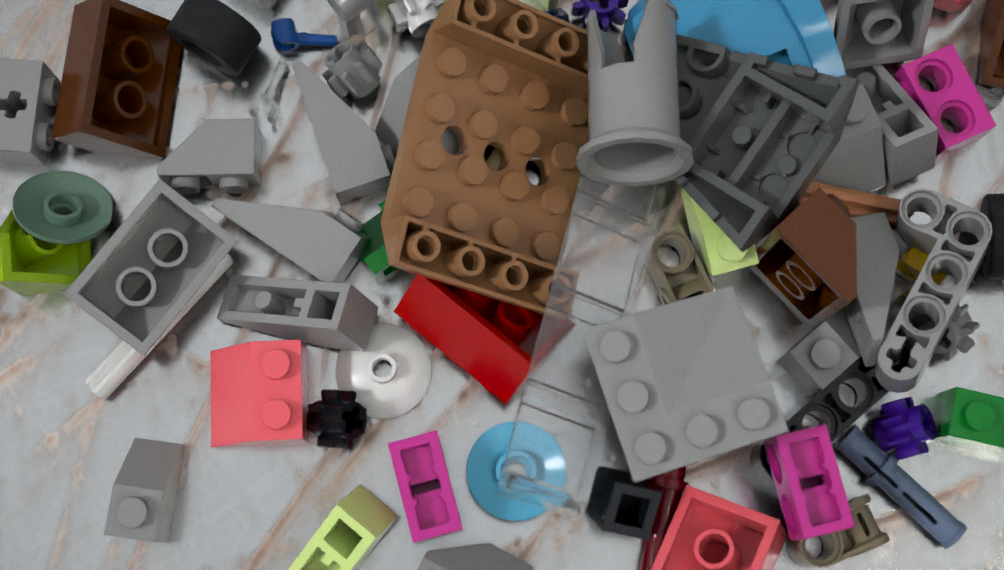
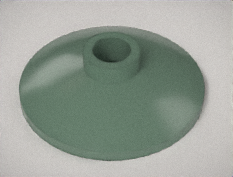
(62, 207)

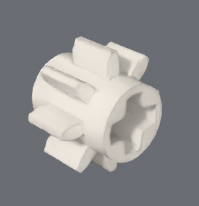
(414, 15)

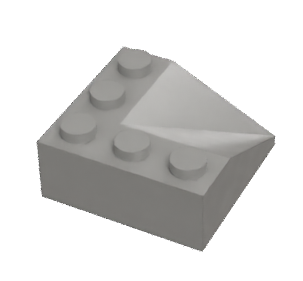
(684, 382)

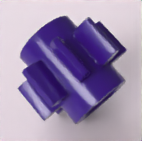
(604, 16)
(905, 428)

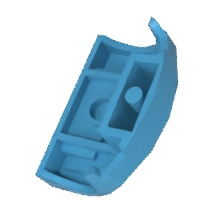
(779, 29)

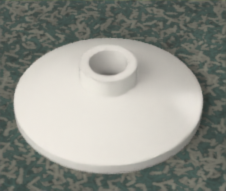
(402, 388)

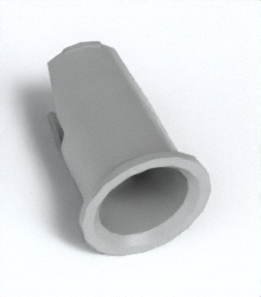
(635, 104)

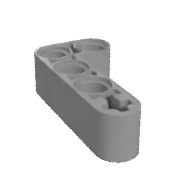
(927, 297)

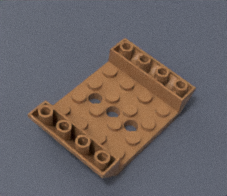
(502, 81)

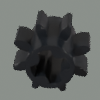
(336, 419)

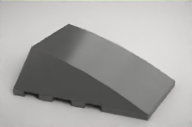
(754, 133)

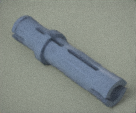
(884, 471)

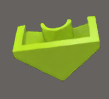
(36, 265)

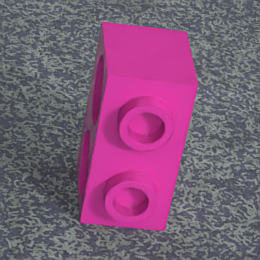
(953, 98)
(808, 483)
(425, 487)

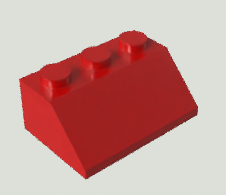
(475, 331)

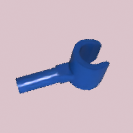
(287, 39)

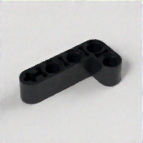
(830, 409)

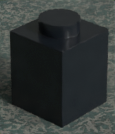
(622, 505)

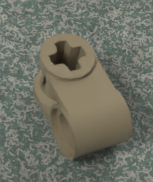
(682, 280)
(843, 543)

